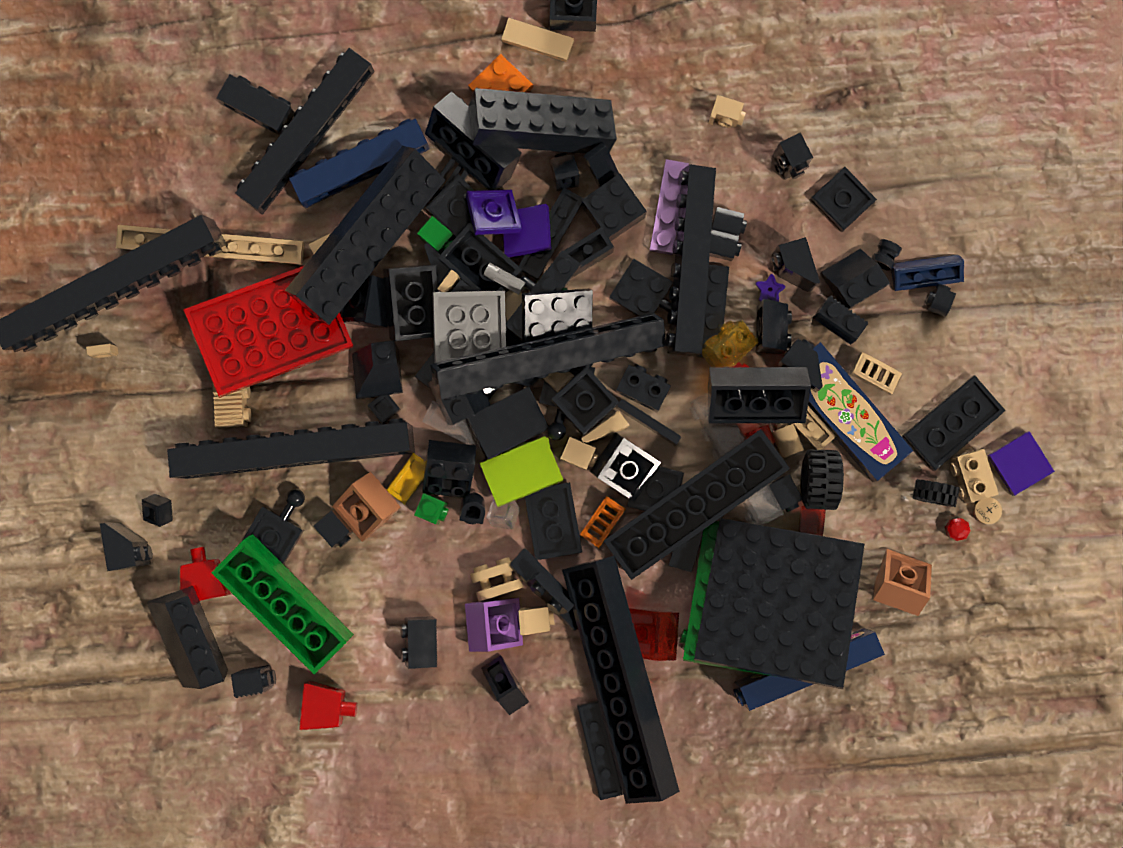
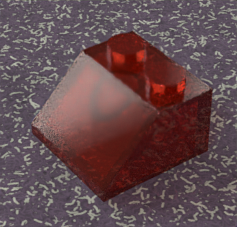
(656, 633)

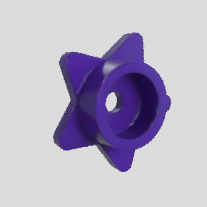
(764, 285)

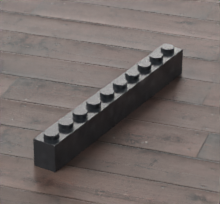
(547, 356)

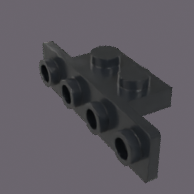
(544, 586)

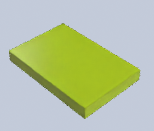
(521, 471)

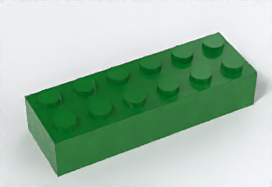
(282, 603)

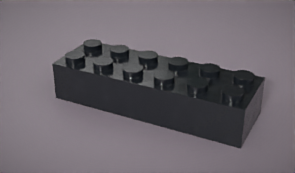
(540, 121)

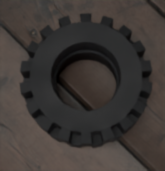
(822, 479)

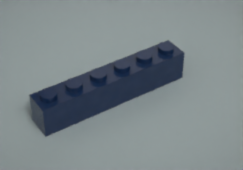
(356, 164)

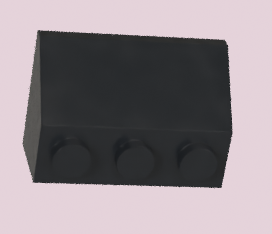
(471, 255)

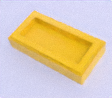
(408, 479)

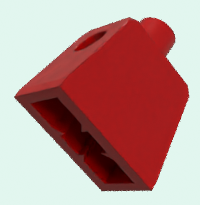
(200, 577)
(324, 706)

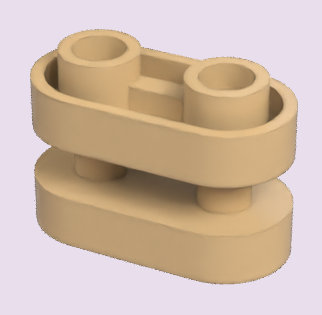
(483, 574)

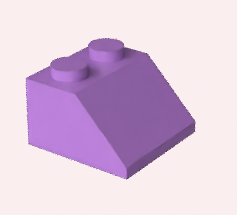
(493, 625)

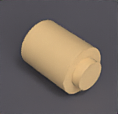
(787, 439)

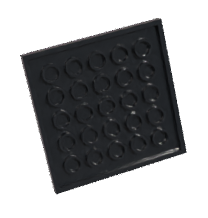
(780, 603)

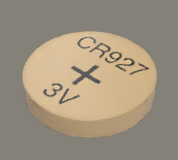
(987, 510)

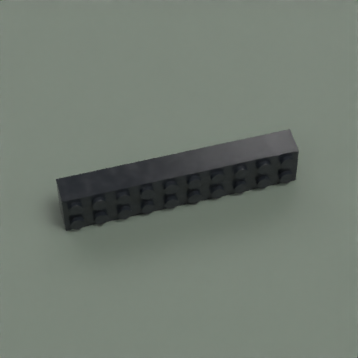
(110, 283)
(288, 450)
(620, 681)

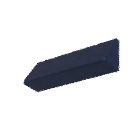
(928, 272)

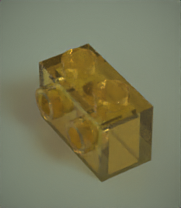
(729, 345)

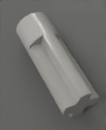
(504, 278)

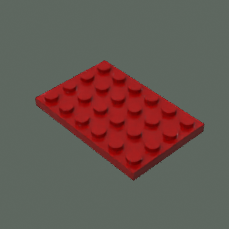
(261, 334)

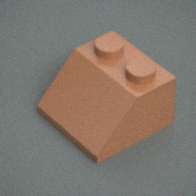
(366, 506)
(903, 582)

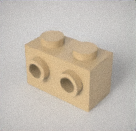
(973, 476)

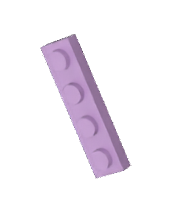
(667, 211)

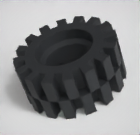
(935, 493)

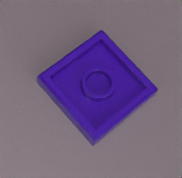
(493, 212)
(534, 233)
(1020, 463)

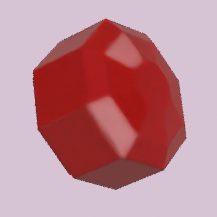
(957, 529)

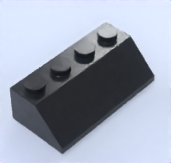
(758, 394)
(188, 639)

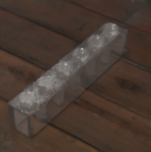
(762, 505)

